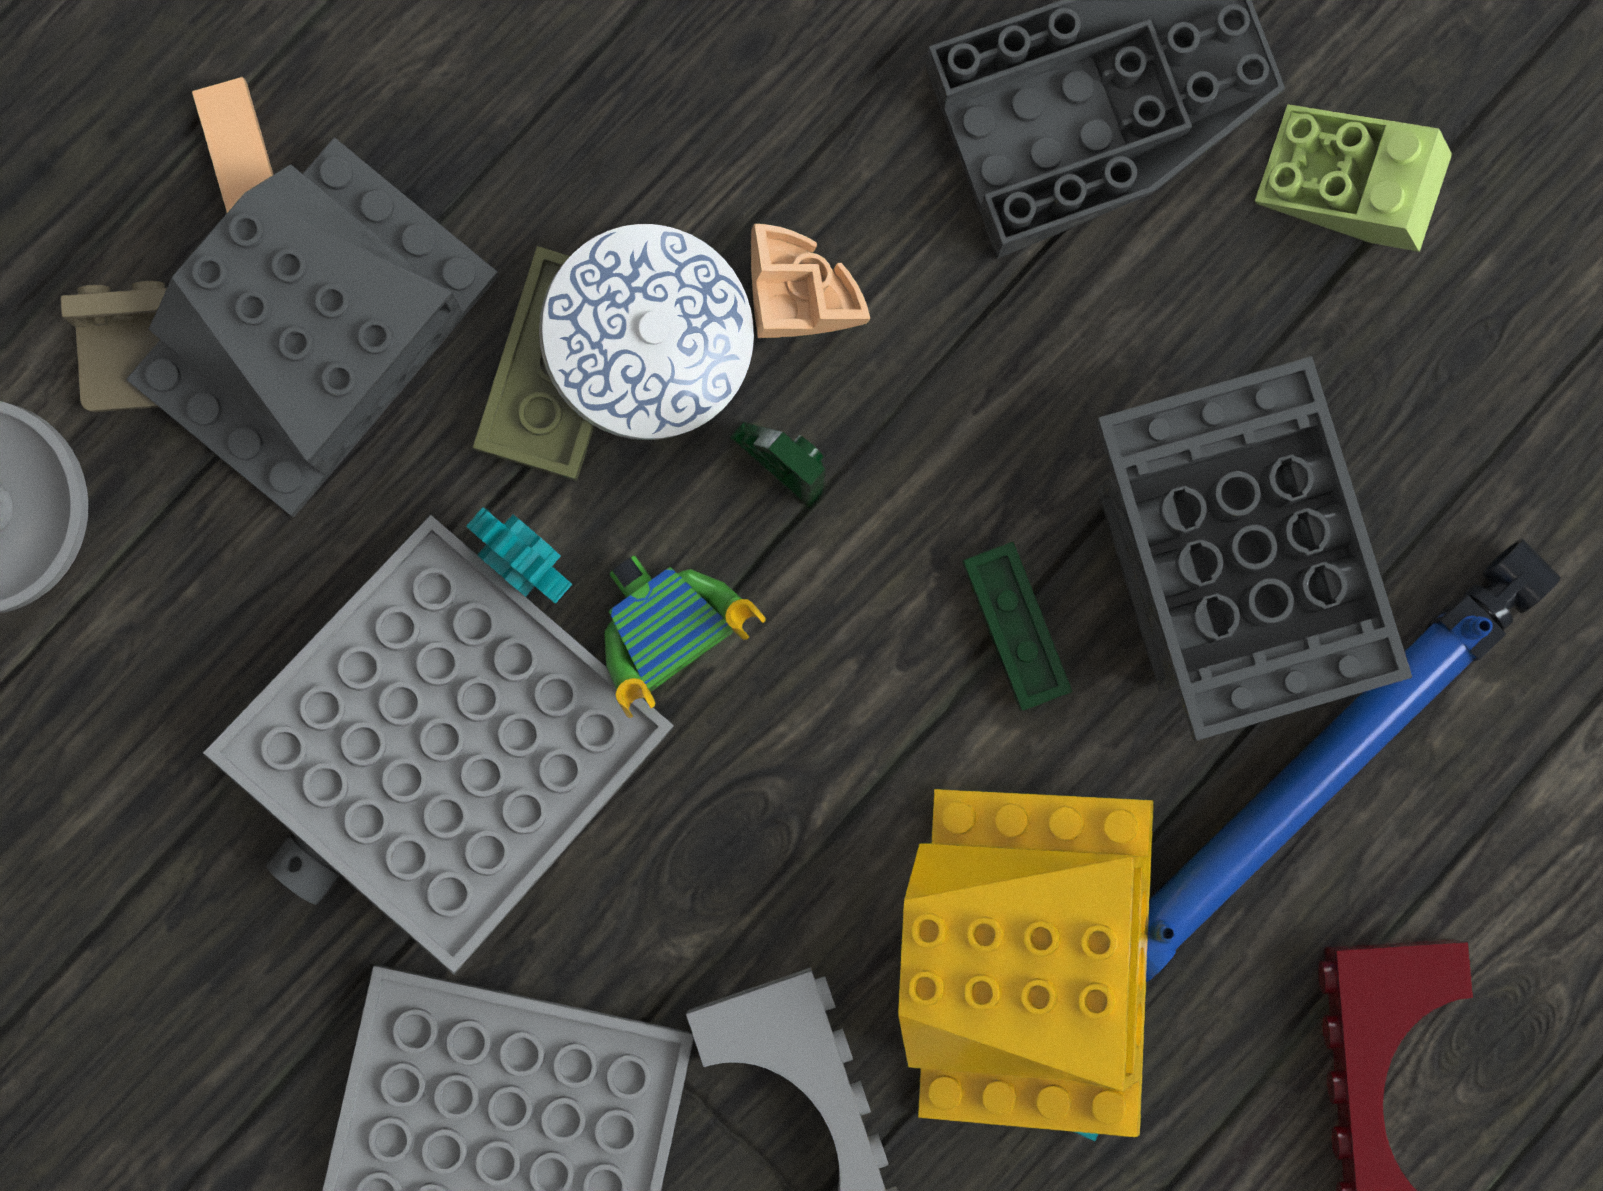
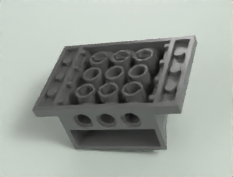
(306, 320)
(1247, 550)

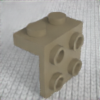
(112, 341)

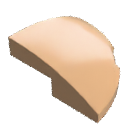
(798, 289)

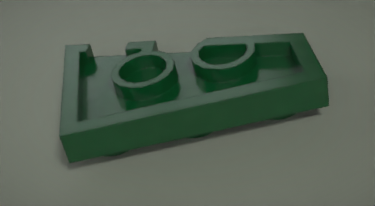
(792, 462)

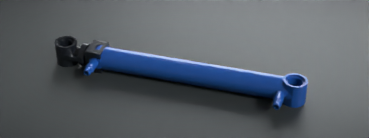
(1453, 640)

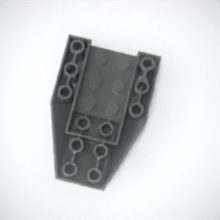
(1094, 104)

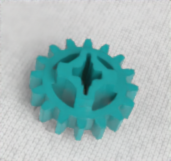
(519, 555)

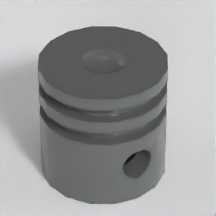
(302, 870)

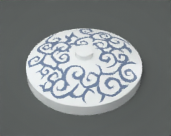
(646, 332)

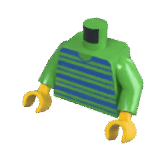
(666, 626)

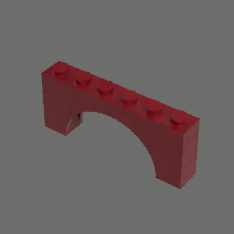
(1373, 1004)

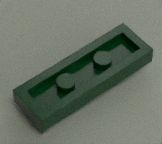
(1016, 626)

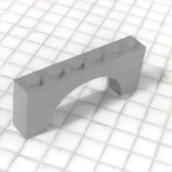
(789, 1032)

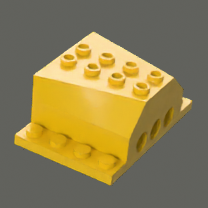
(1029, 961)

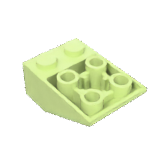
(1356, 175)

